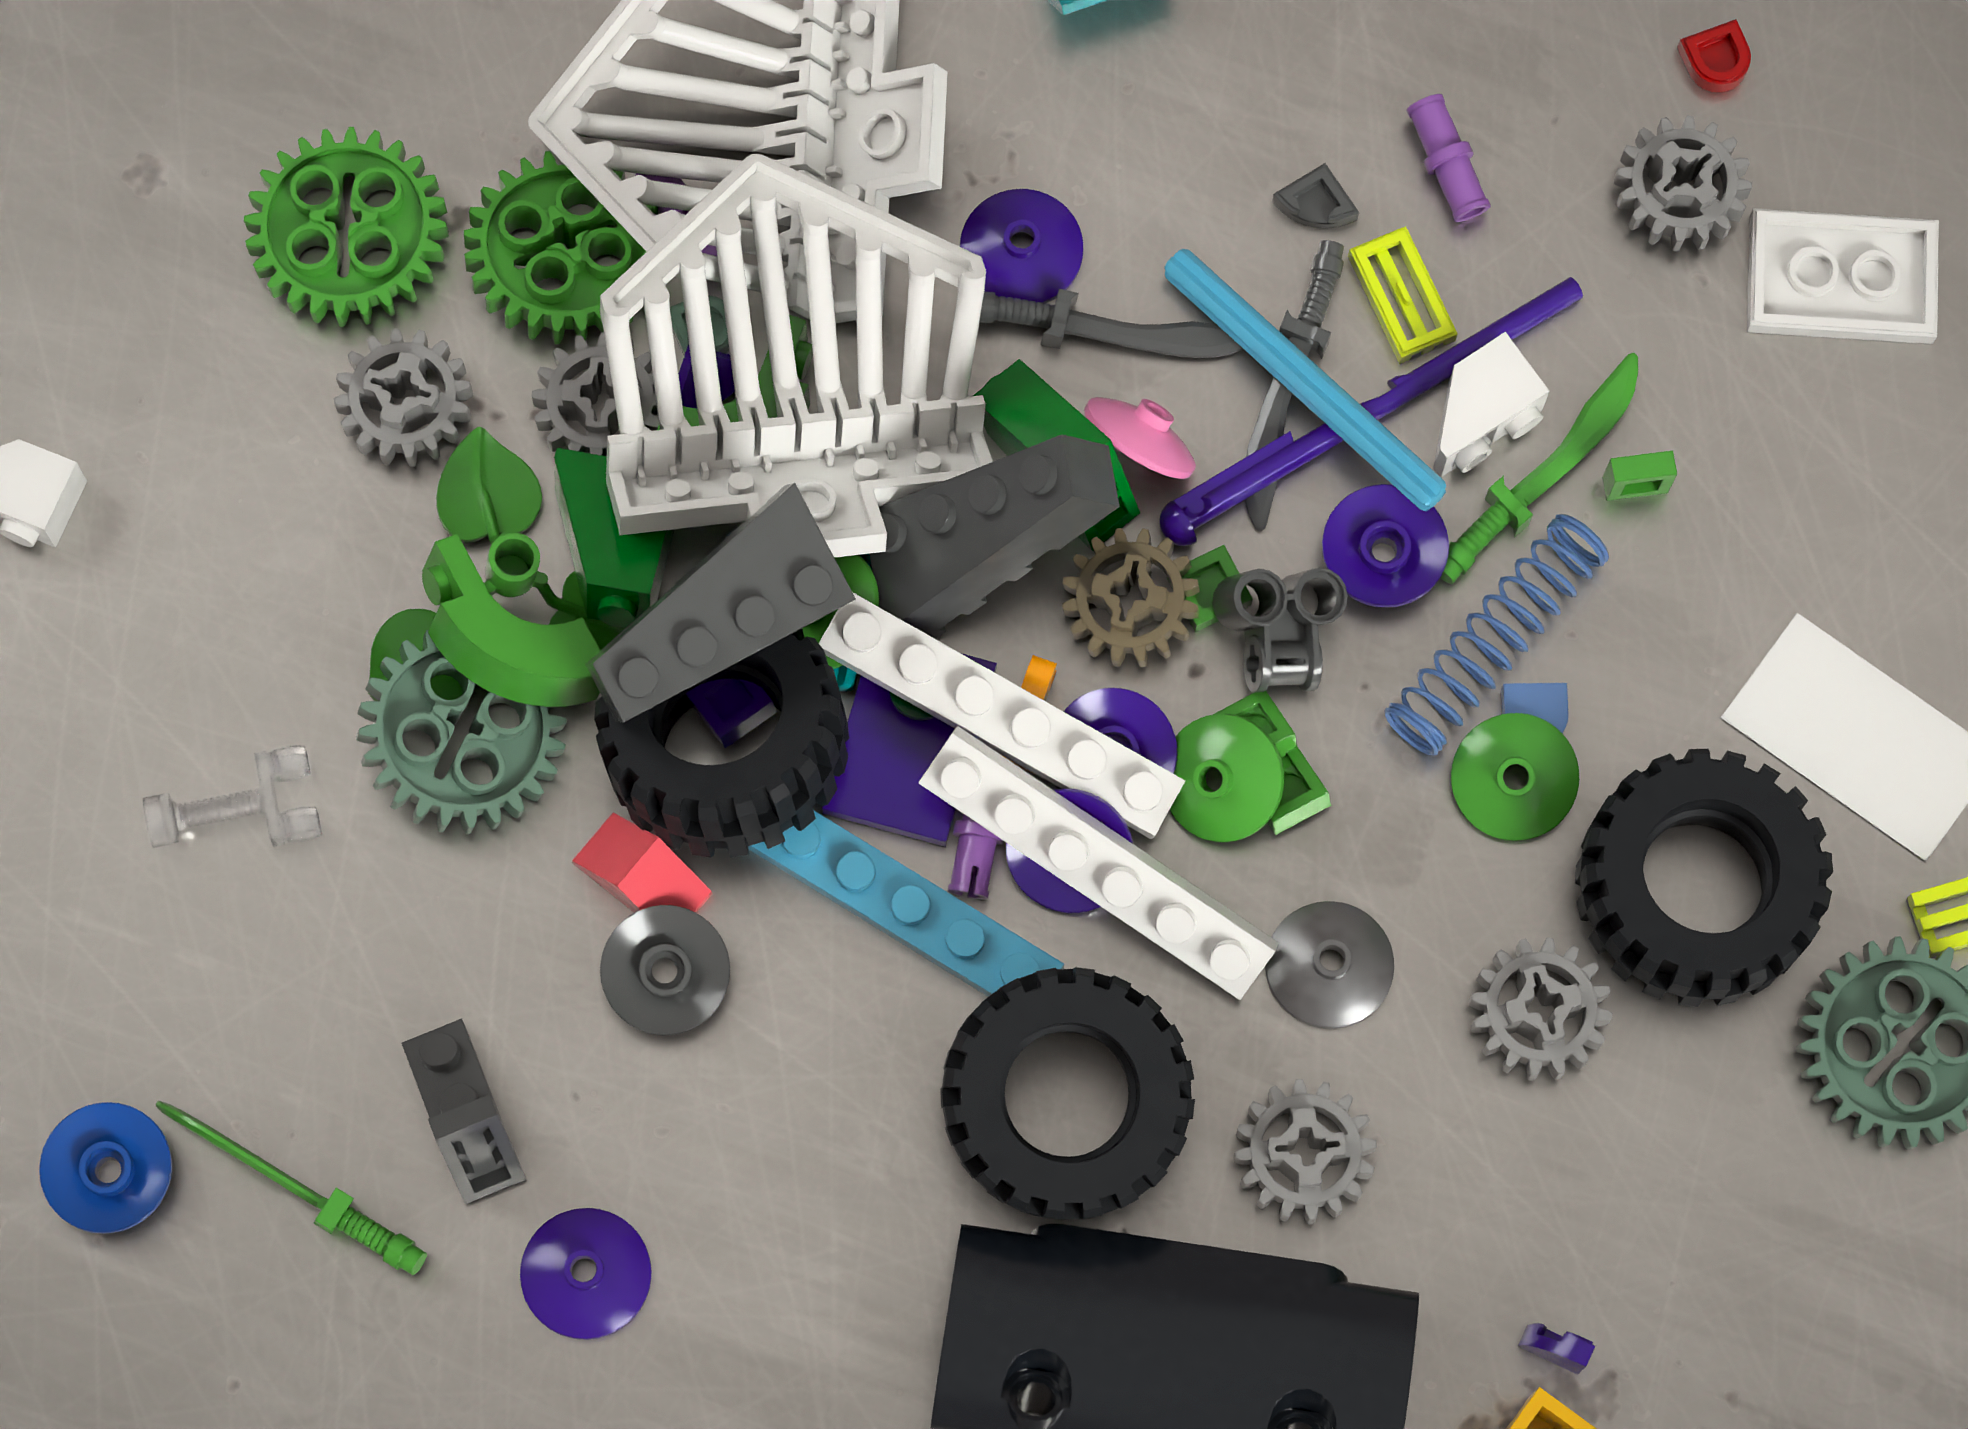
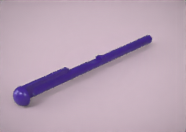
(1285, 455)

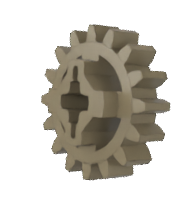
(1103, 592)

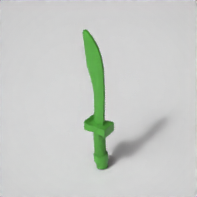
(1510, 506)
(335, 1212)

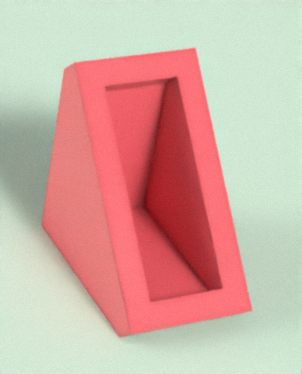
(639, 868)

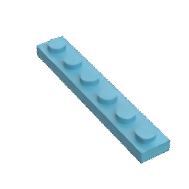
(905, 906)

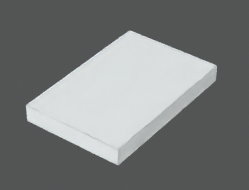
(1843, 276)

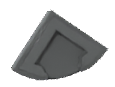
(1316, 200)

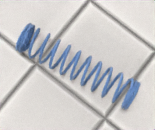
(1570, 548)

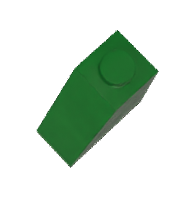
(1028, 411)
(614, 571)

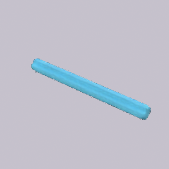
(1305, 380)

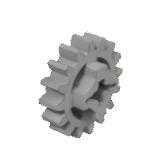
(1683, 209)
(406, 373)
(577, 396)
(1566, 1000)
(1302, 1123)

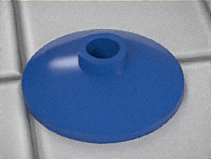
(83, 1145)

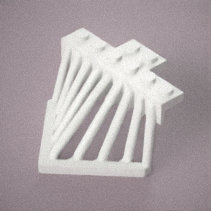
(854, 130)
(837, 457)

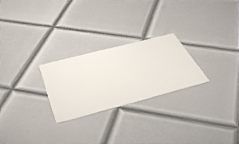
(1856, 736)

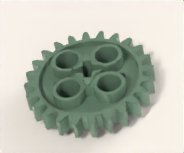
(410, 704)
(1861, 1004)

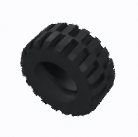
(745, 798)
(1751, 812)
(1155, 1077)

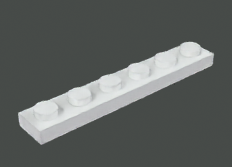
(999, 713)
(1099, 863)

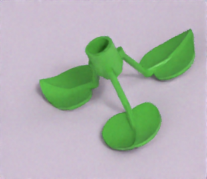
(495, 496)

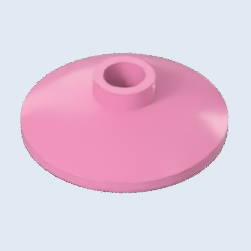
(1142, 434)

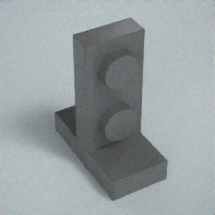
(463, 1111)

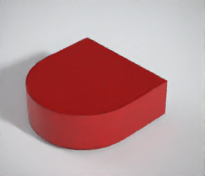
(1716, 57)

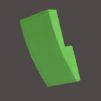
(1303, 789)

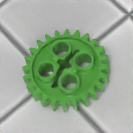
(541, 203)
(290, 226)

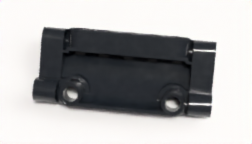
(1164, 1337)

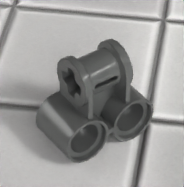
(1281, 625)

